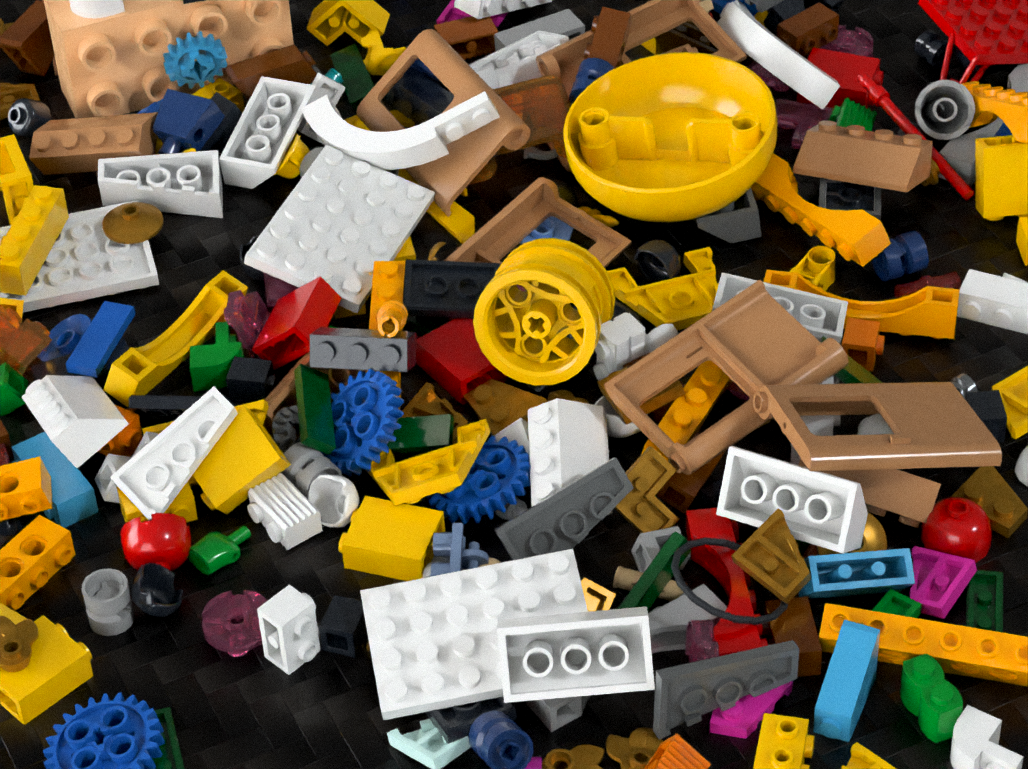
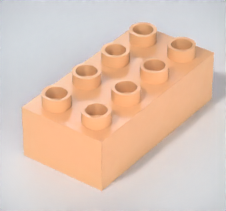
(119, 62)

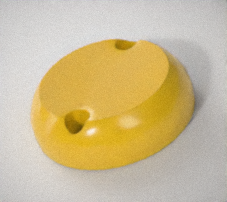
(671, 136)

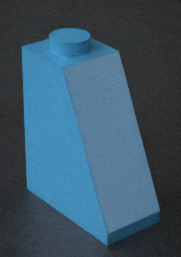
(847, 681)

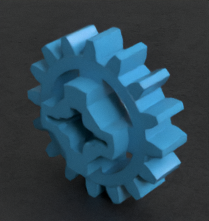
(180, 60)

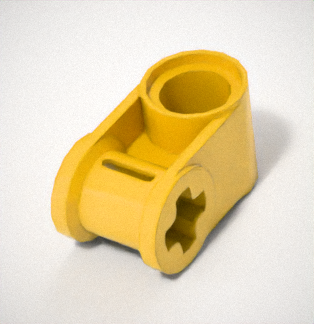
(818, 266)

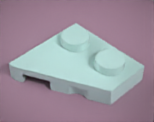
(428, 745)

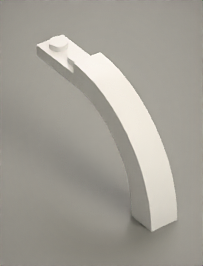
(776, 55)
(401, 147)

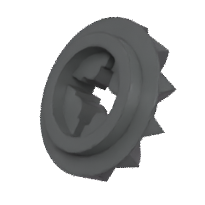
(282, 427)

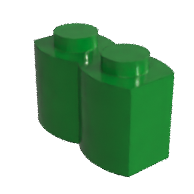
(930, 697)

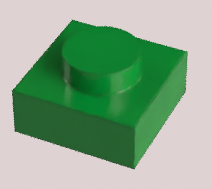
(898, 604)

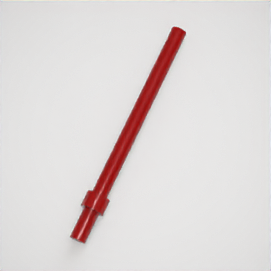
(881, 97)

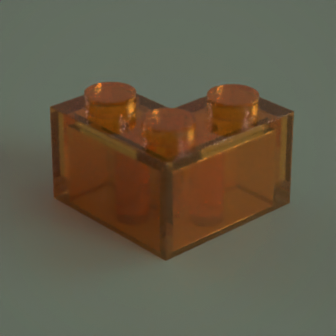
(20, 342)

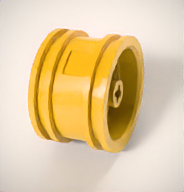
(528, 330)

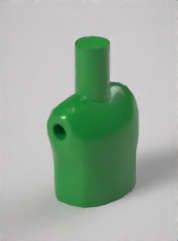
(217, 550)

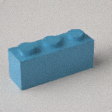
(71, 492)
(858, 573)

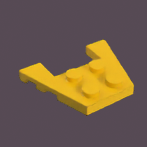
(674, 300)
(432, 471)

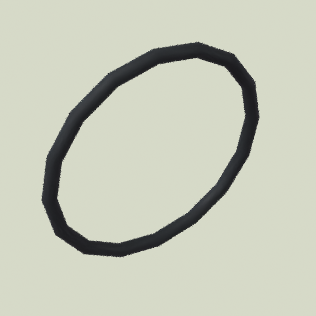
(704, 605)

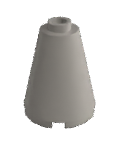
(955, 105)

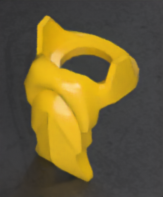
(378, 58)

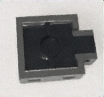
(849, 196)

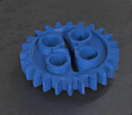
(364, 420)
(491, 483)
(106, 736)

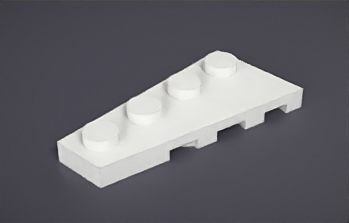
(171, 458)

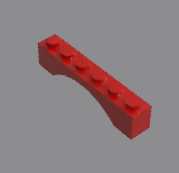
(718, 561)

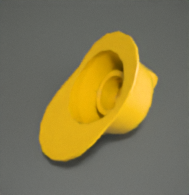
(292, 159)

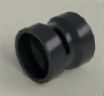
(932, 51)

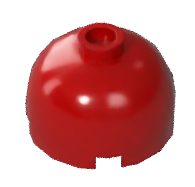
(958, 529)
(158, 541)

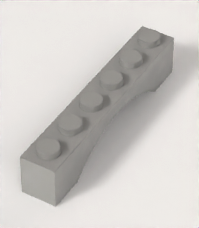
(961, 150)
(667, 633)

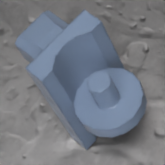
(454, 545)

